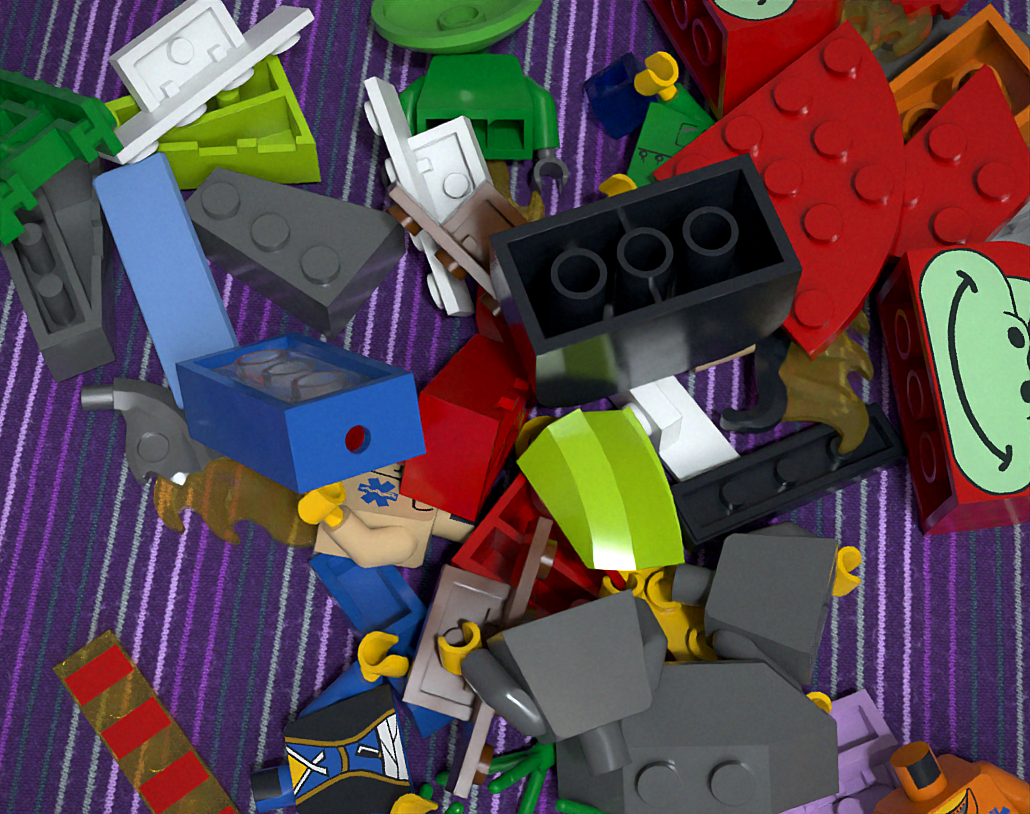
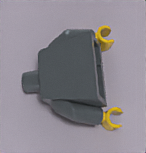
(771, 597)
(571, 671)

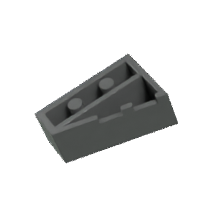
(296, 246)
(67, 271)

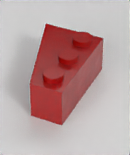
(469, 427)
(497, 541)

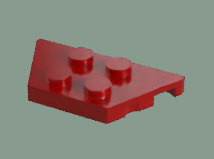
(964, 171)

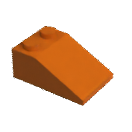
(950, 64)

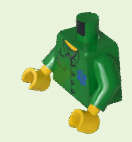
(667, 126)

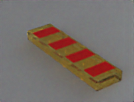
(140, 731)

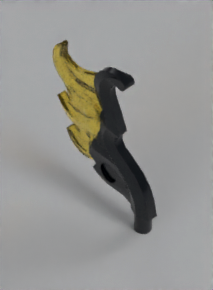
(800, 390)

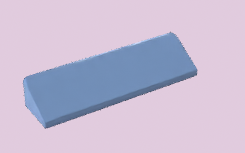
(164, 263)

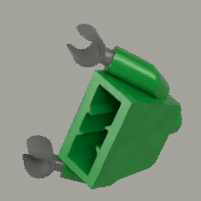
(506, 109)

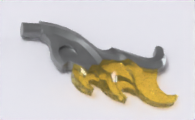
(192, 473)

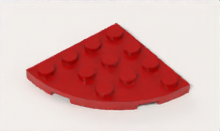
(833, 169)

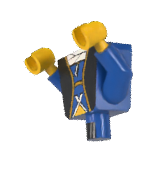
(347, 746)

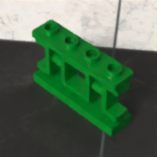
(41, 135)

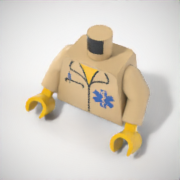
(375, 523)

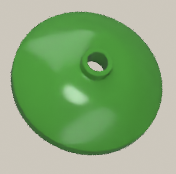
(449, 24)

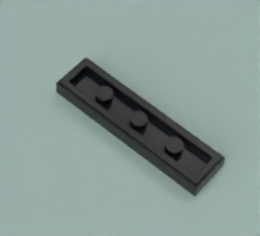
(780, 479)

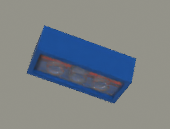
(301, 410)

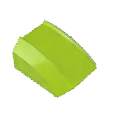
(606, 490)

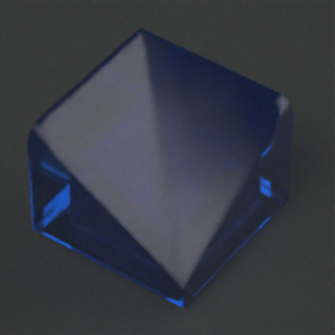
(615, 97)

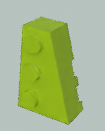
(243, 130)

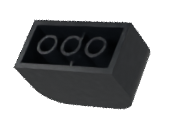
(644, 282)

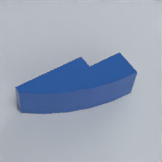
(383, 603)

